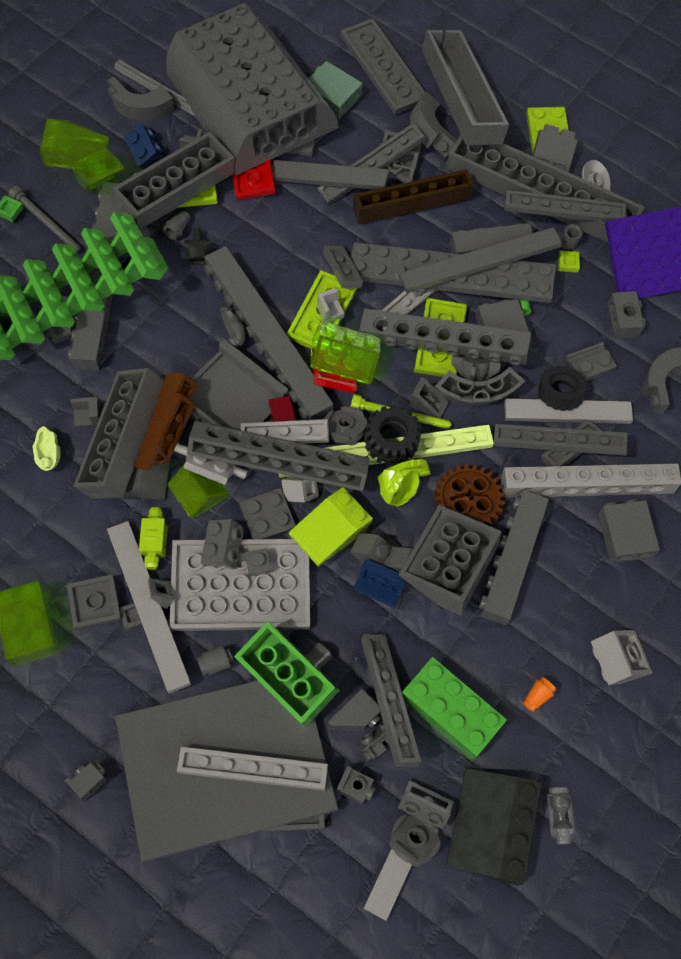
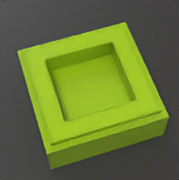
(568, 261)

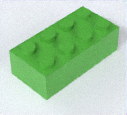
(287, 673)
(452, 708)

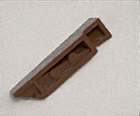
(167, 421)

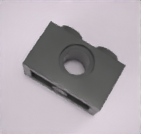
(622, 324)

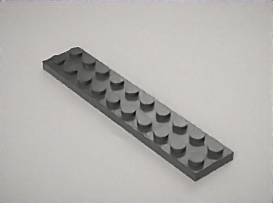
(511, 280)

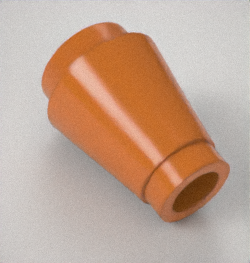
(539, 694)

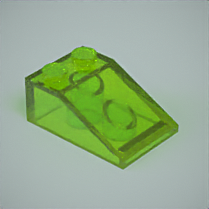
(67, 142)
(95, 168)

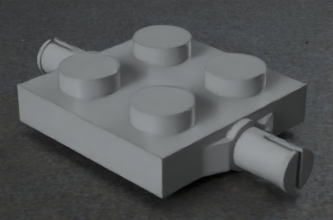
(210, 468)

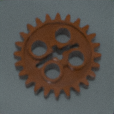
(466, 479)

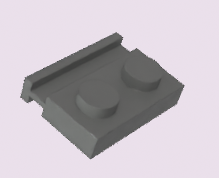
(592, 361)

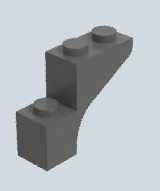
(377, 549)

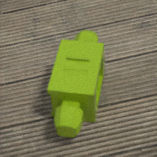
(153, 538)

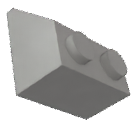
(621, 657)

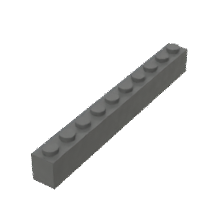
(92, 325)
(267, 334)

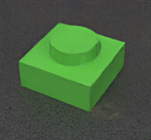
(10, 208)

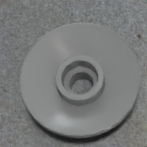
(597, 174)

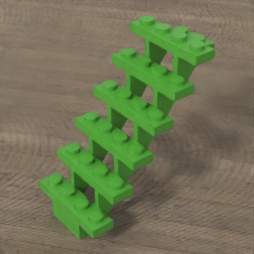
(14, 302)

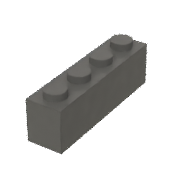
(472, 240)

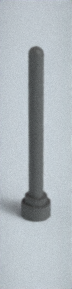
(20, 195)

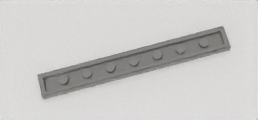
(149, 611)

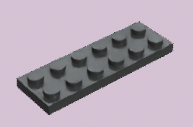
(383, 65)

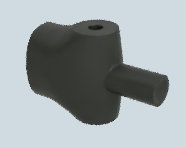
(196, 248)

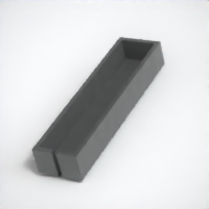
(464, 88)

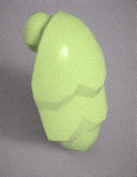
(46, 449)

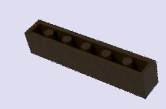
(412, 196)

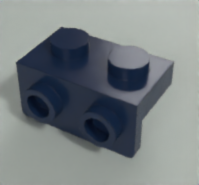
(144, 145)
(380, 583)

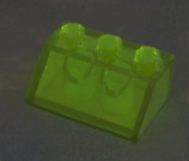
(345, 352)

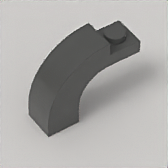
(140, 106)
(424, 118)
(654, 384)

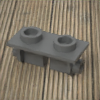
(372, 743)

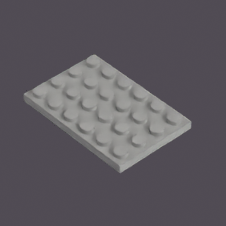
(231, 599)

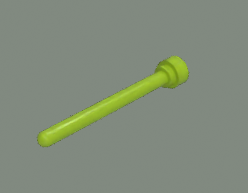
(360, 403)

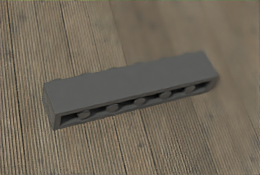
(514, 558)

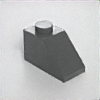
(356, 714)

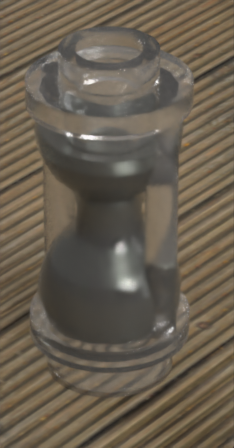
(560, 802)

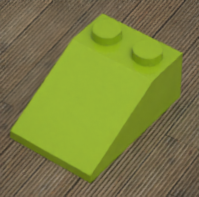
(331, 526)

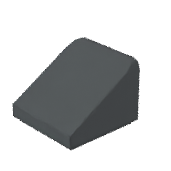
(161, 592)

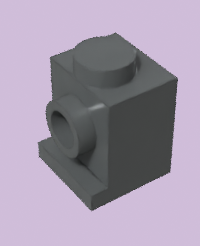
(87, 780)
(346, 786)

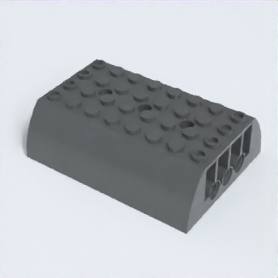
(210, 73)

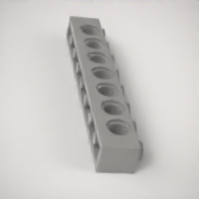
(591, 480)

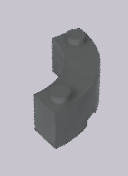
(478, 393)

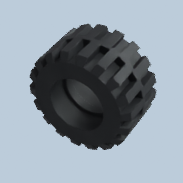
(397, 420)

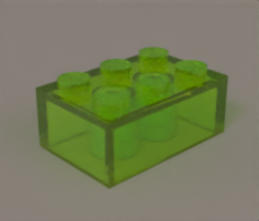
(26, 624)

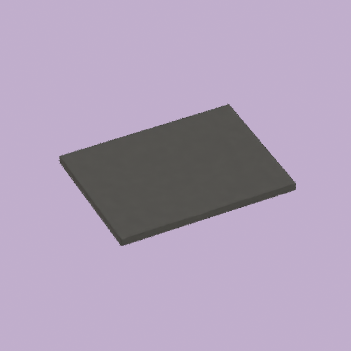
(194, 811)

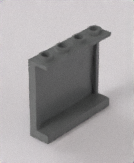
(233, 390)

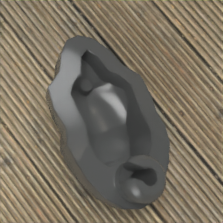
(233, 326)

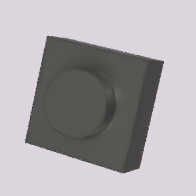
(257, 562)

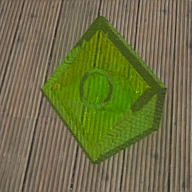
(196, 491)

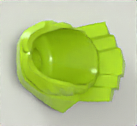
(401, 481)

